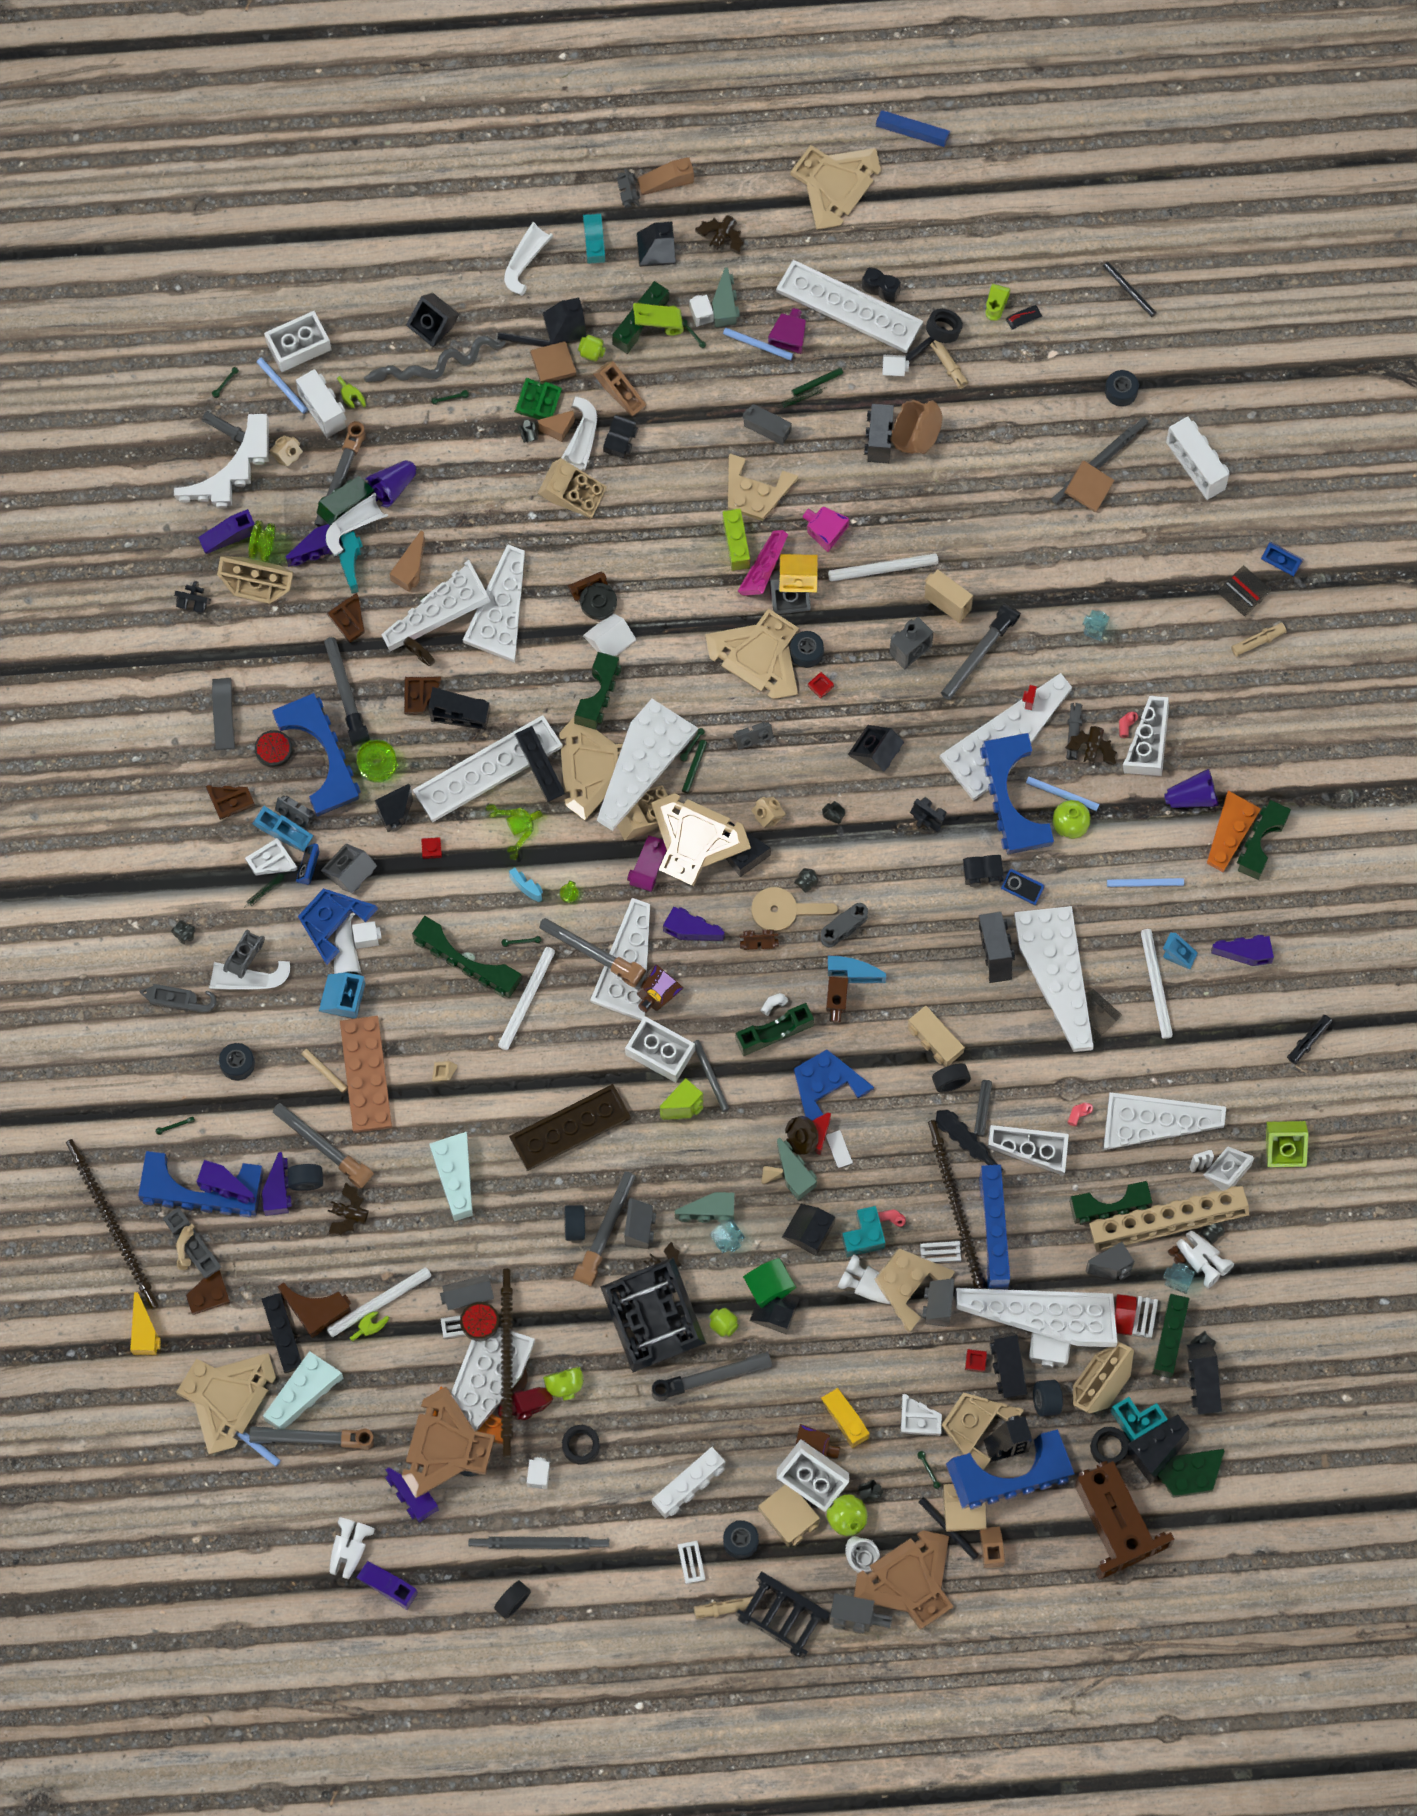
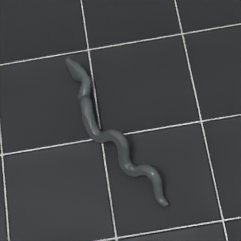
(381, 373)

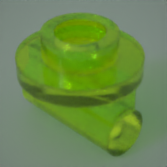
(569, 892)

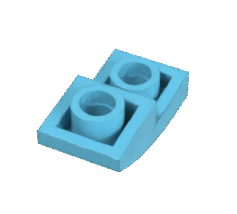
(528, 888)

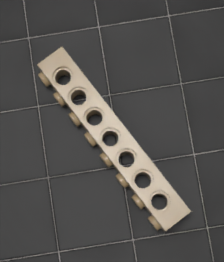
(1180, 1222)

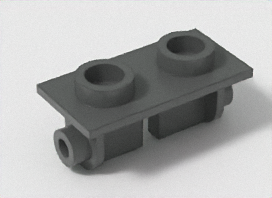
(631, 195)
(760, 733)
(287, 808)

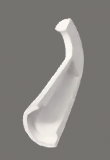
(528, 248)
(581, 442)
(359, 515)
(347, 958)
(251, 979)

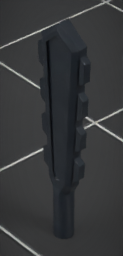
(958, 1131)

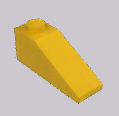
(143, 1335)
(845, 1418)

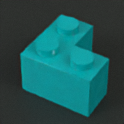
(868, 1236)
(1135, 1423)

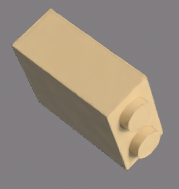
(948, 596)
(789, 1515)

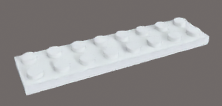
(849, 306)
(481, 771)

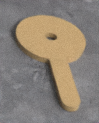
(787, 909)

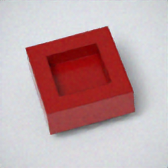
(820, 685)
(1029, 696)
(431, 848)
(975, 1360)

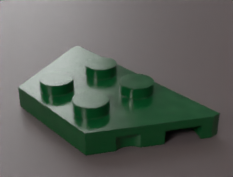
(1192, 1473)

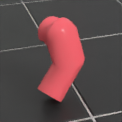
(1125, 722)
(1079, 1111)
(893, 1216)

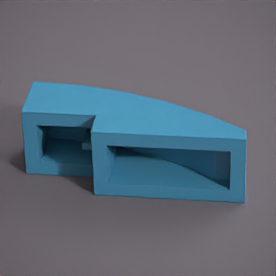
(282, 828)
(855, 970)

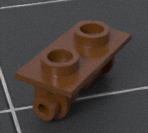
(577, 587)
(766, 938)

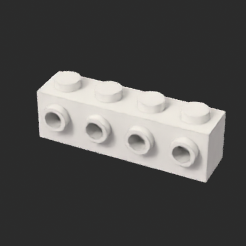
(689, 1482)

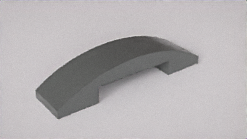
(223, 713)
(194, 1247)

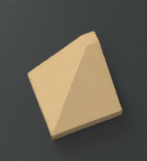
(443, 1071)
(771, 1174)

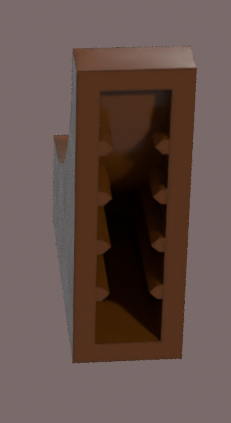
(316, 1313)

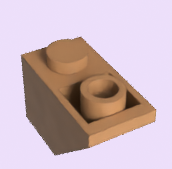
(992, 1547)

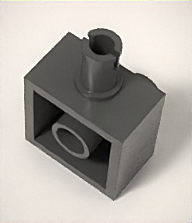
(910, 642)
(856, 1614)

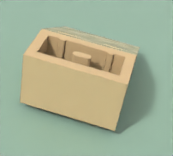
(572, 488)
(641, 817)

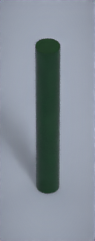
(816, 382)
(694, 766)

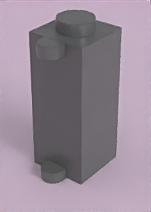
(767, 424)
(467, 1292)

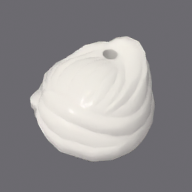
(862, 1558)

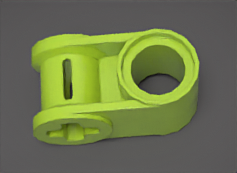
(996, 301)

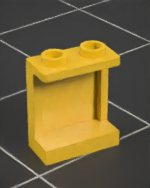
(798, 573)

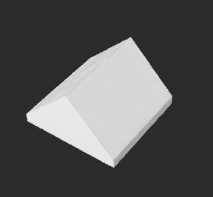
(610, 635)
(1228, 1168)

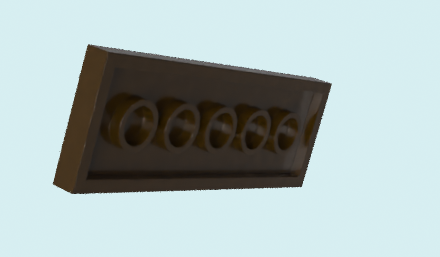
(570, 1127)

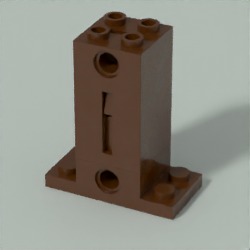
(1117, 1520)

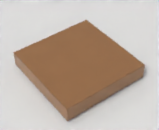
(553, 362)
(1089, 486)

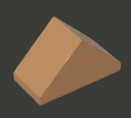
(557, 425)

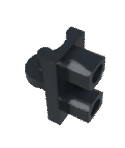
(183, 598)
(926, 815)

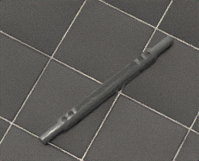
(1107, 453)
(538, 1542)

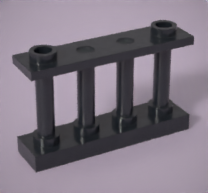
(799, 1603)

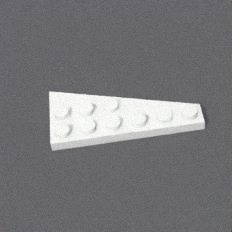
(443, 604)
(496, 622)
(632, 946)
(1148, 1119)

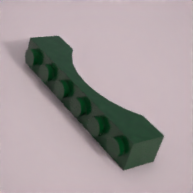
(499, 977)

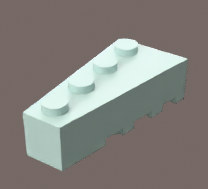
(453, 1167)
(304, 1387)

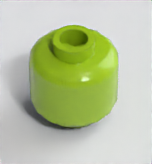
(591, 348)
(723, 1322)

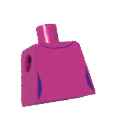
(825, 526)

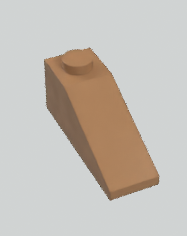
(667, 176)
(619, 387)
(408, 568)

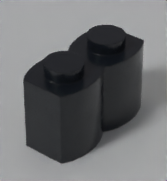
(884, 286)
(620, 436)
(983, 870)

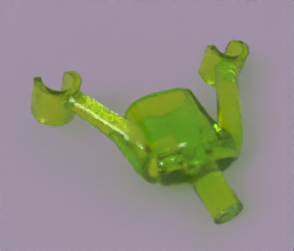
(518, 822)

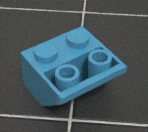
(343, 994)

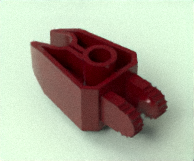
(529, 1402)

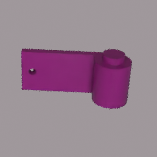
(648, 864)

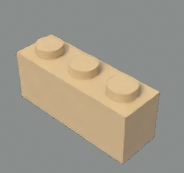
(935, 1036)

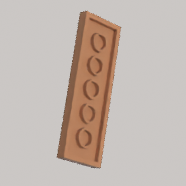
(365, 1074)

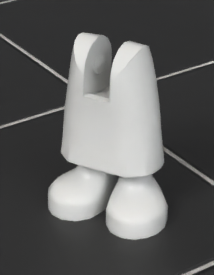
(1202, 1256)
(866, 1286)
(348, 1550)

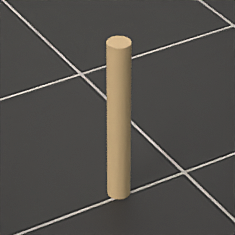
(324, 1070)

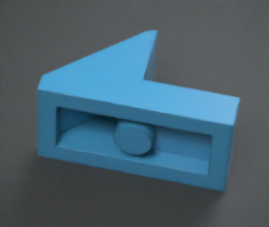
(1179, 951)

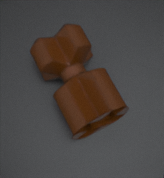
(1179, 1258)

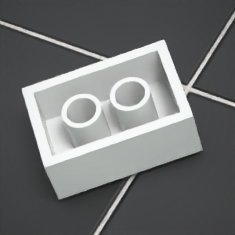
(297, 341)
(321, 403)
(660, 1049)
(812, 1475)

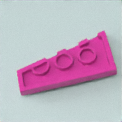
(761, 570)

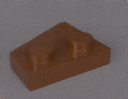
(348, 618)
(418, 694)
(230, 800)
(208, 1294)

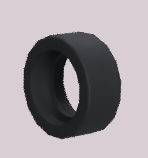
(940, 334)
(951, 1077)
(585, 1430)
(1114, 1432)
(512, 1599)

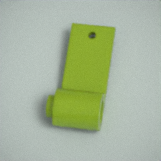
(659, 316)

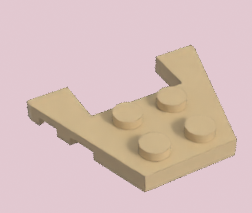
(753, 496)
(901, 1279)
(971, 1419)

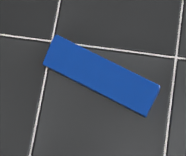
(912, 128)

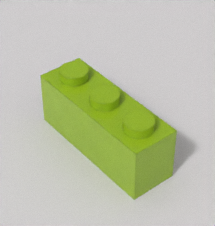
(736, 539)

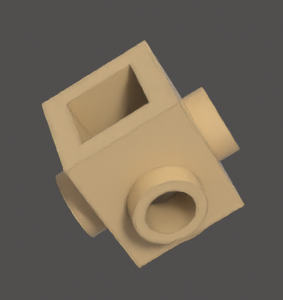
(286, 450)
(768, 811)

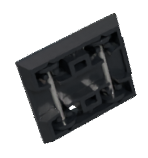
(653, 1314)

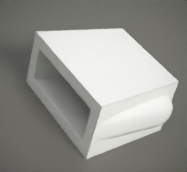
(1048, 1351)

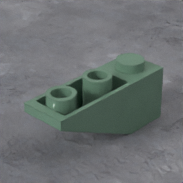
(723, 303)
(796, 1176)
(711, 1207)

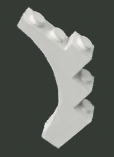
(238, 471)

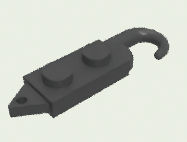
(176, 998)

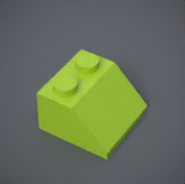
(682, 1102)
(1286, 1144)

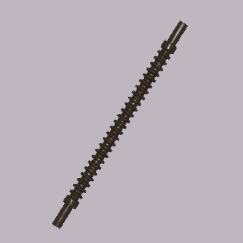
(938, 1143)
(145, 1287)
(506, 1293)

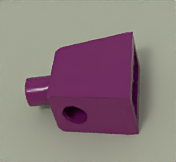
(789, 332)

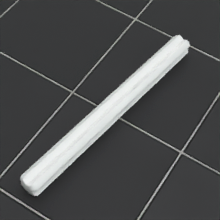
(883, 567)
(1156, 983)
(526, 998)
(379, 1302)

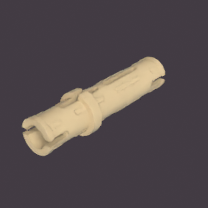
(952, 369)
(1258, 639)
(720, 1608)

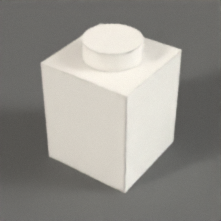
(701, 310)
(895, 365)
(366, 934)
(538, 1473)

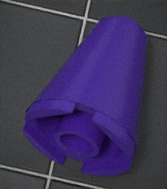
(391, 481)
(1193, 792)

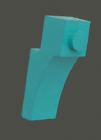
(594, 238)
(351, 547)

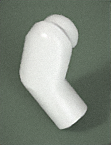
(772, 1001)

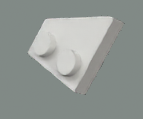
(271, 859)
(919, 1419)

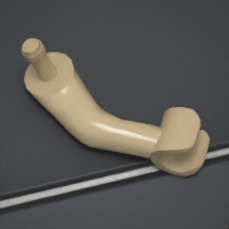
(182, 1262)

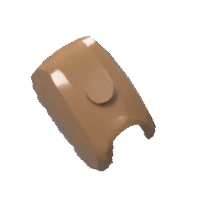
(917, 427)

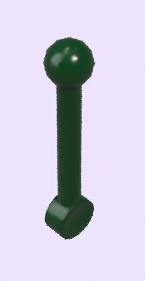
(702, 344)
(215, 393)
(464, 394)
(684, 757)
(505, 943)
(159, 1130)
(936, 1484)

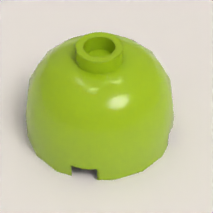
(1071, 819)
(564, 1383)
(847, 1515)

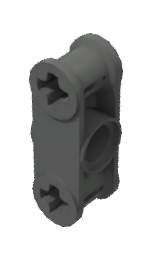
(844, 925)
(244, 954)

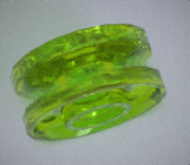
(261, 541)
(376, 771)

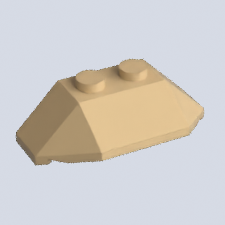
(254, 578)
(1103, 1378)

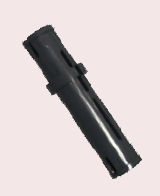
(1303, 1046)

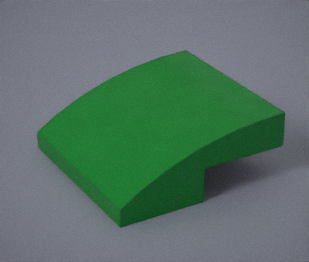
(537, 399)
(769, 1281)

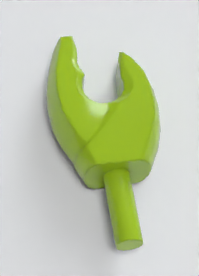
(349, 392)
(367, 1327)

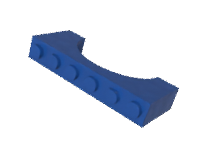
(307, 716)
(1017, 832)
(160, 1188)
(995, 1225)
(978, 1487)

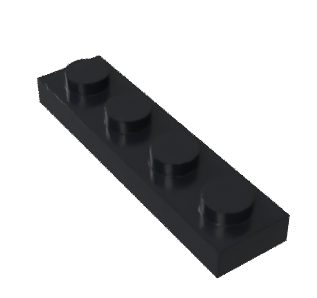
(539, 764)
(282, 1332)

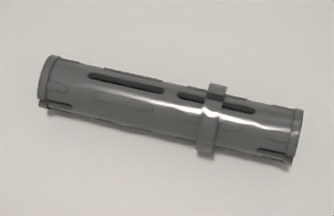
(234, 432)
(1074, 727)

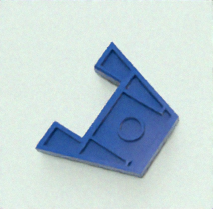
(326, 914)
(821, 1077)

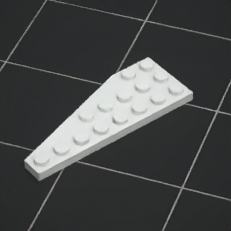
(648, 749)
(965, 758)
(1052, 954)
(1063, 1316)
(479, 1378)

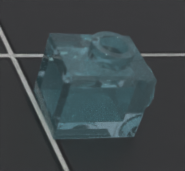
(1096, 624)
(727, 1236)
(1179, 1277)

